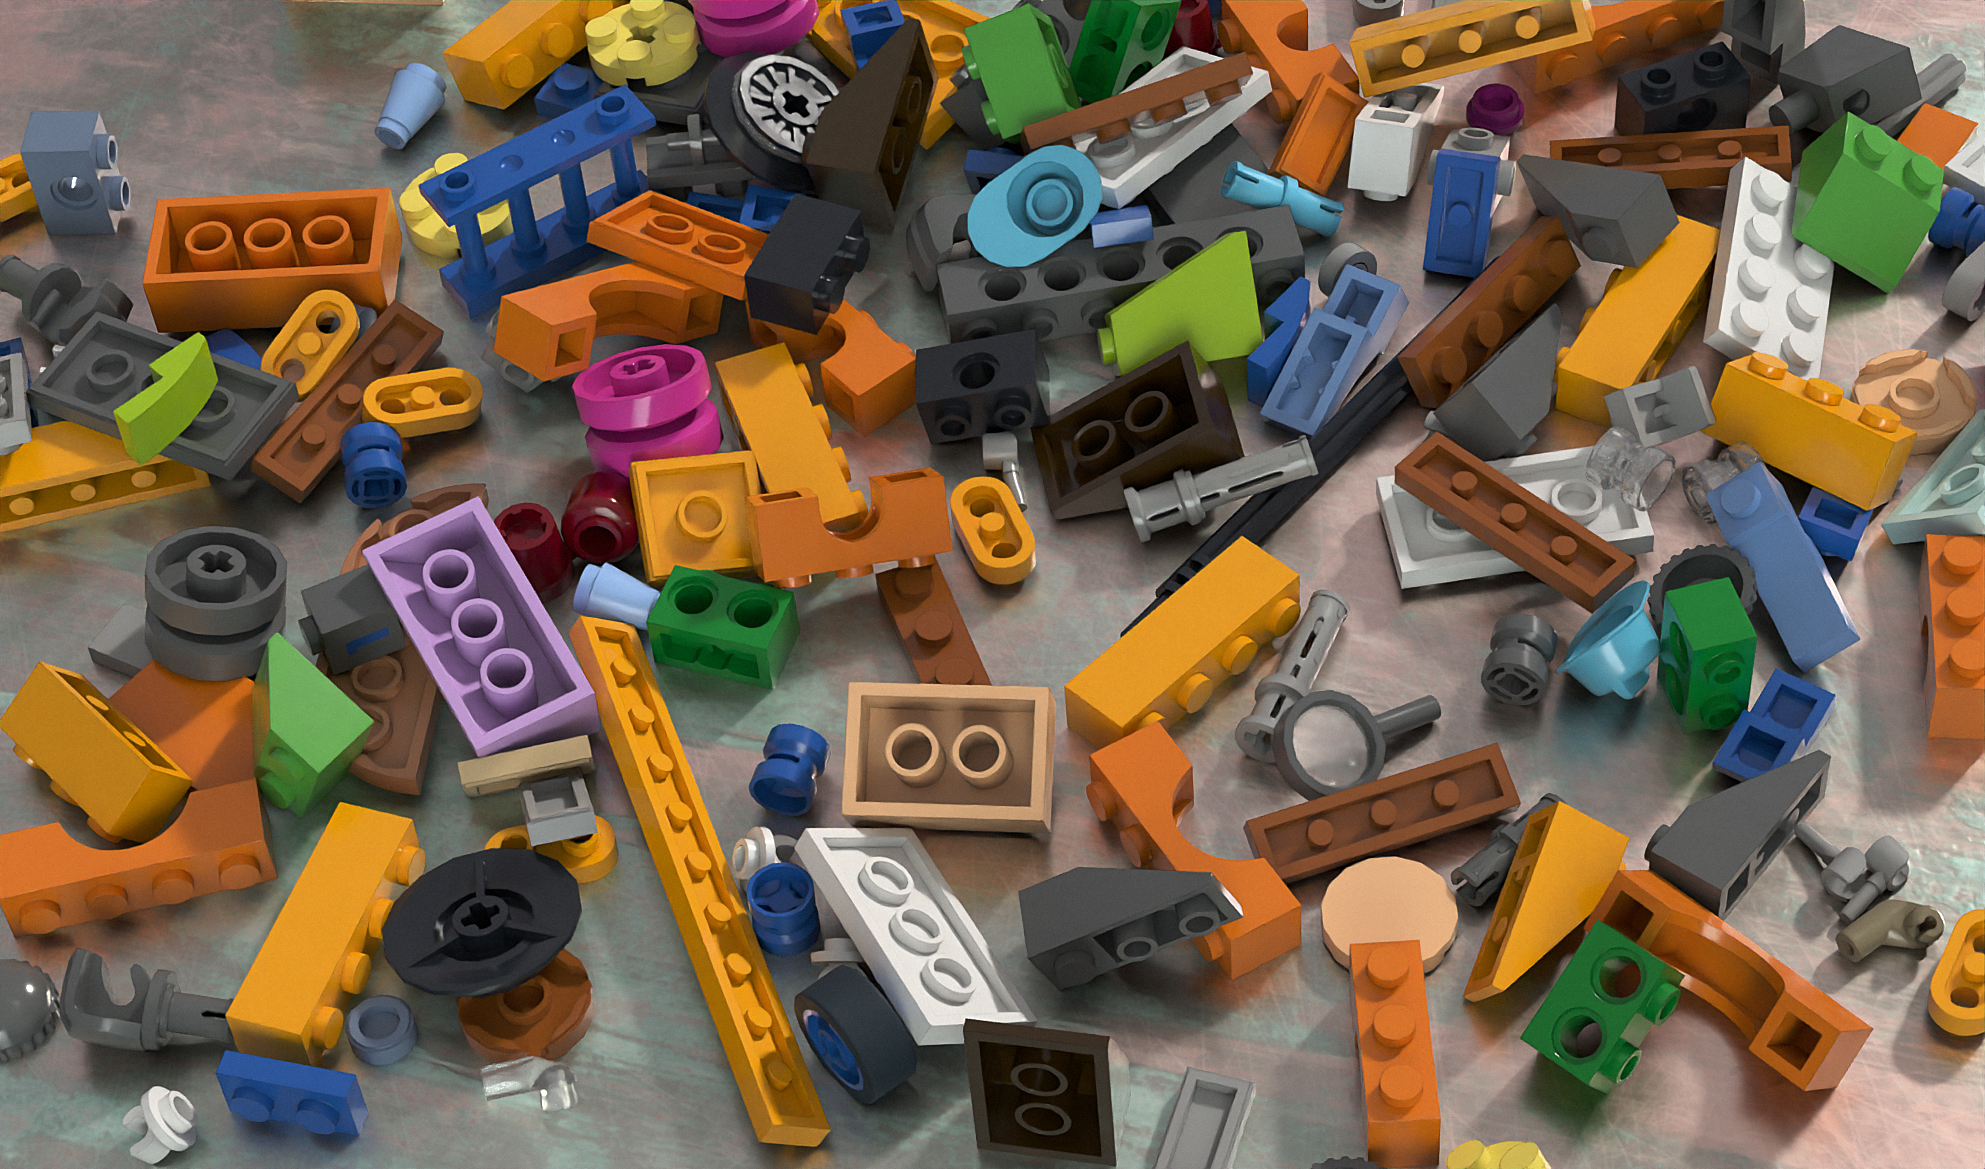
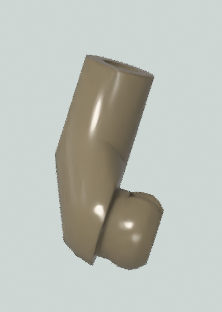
(1891, 924)

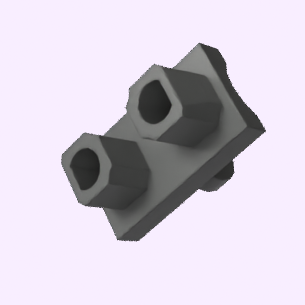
(692, 159)

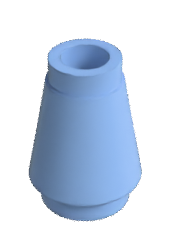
(410, 103)
(614, 596)

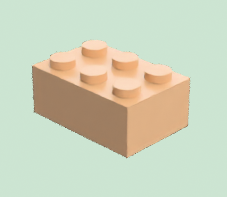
(949, 757)

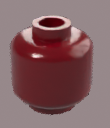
(600, 518)

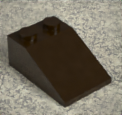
(874, 129)
(1136, 434)
(1047, 1091)

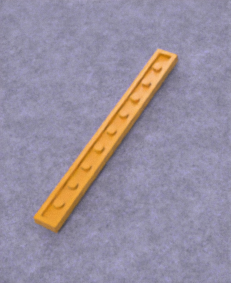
(700, 887)

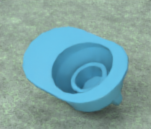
(1035, 206)
(1615, 646)

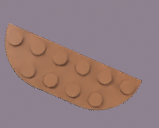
(397, 686)

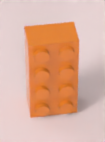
(262, 254)

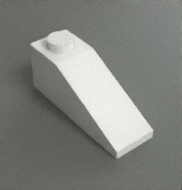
(1393, 140)

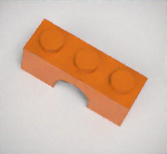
(1277, 41)
(865, 373)
(903, 525)
(1954, 618)
(1394, 1054)

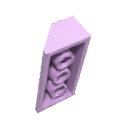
(483, 632)

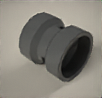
(1519, 659)

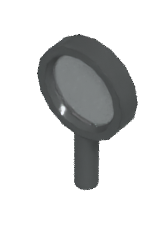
(1336, 743)

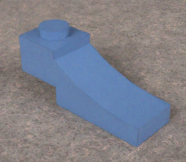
(1334, 351)
(1787, 566)

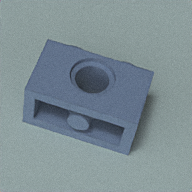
(74, 172)

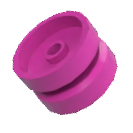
(753, 25)
(647, 407)

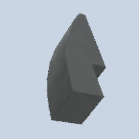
(1765, 33)

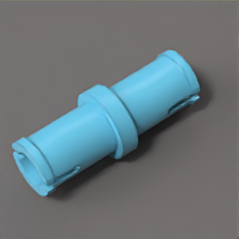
(1265, 192)

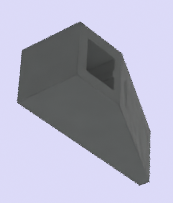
(1117, 916)

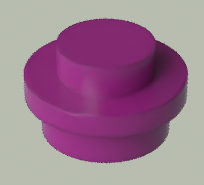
(1495, 109)

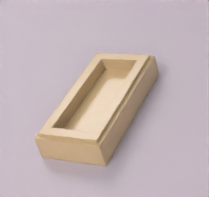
(509, 769)

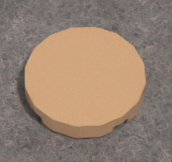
(1926, 394)
(1389, 902)

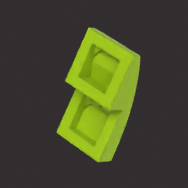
(165, 409)

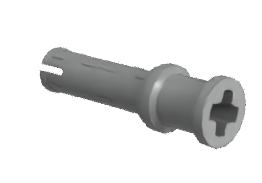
(1190, 496)
(1319, 622)

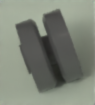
(214, 601)

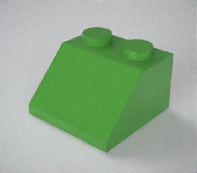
(1020, 70)
(1866, 200)
(301, 729)

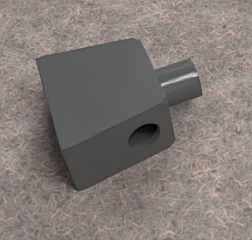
(1841, 75)

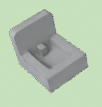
(1662, 408)

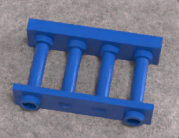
(557, 241)

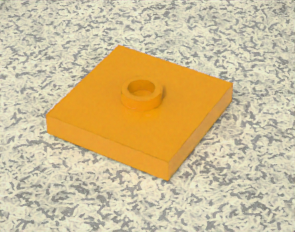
(695, 513)

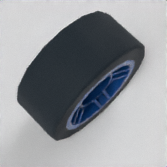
(855, 1034)

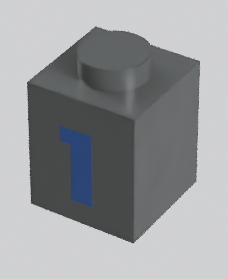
(350, 620)

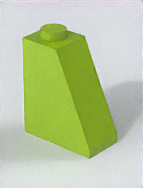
(1199, 301)

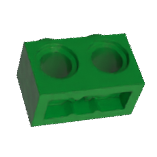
(1120, 44)
(723, 626)
(1706, 655)
(1588, 996)

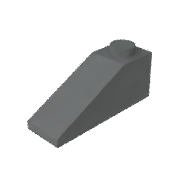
(1604, 210)
(1507, 394)
(1733, 836)

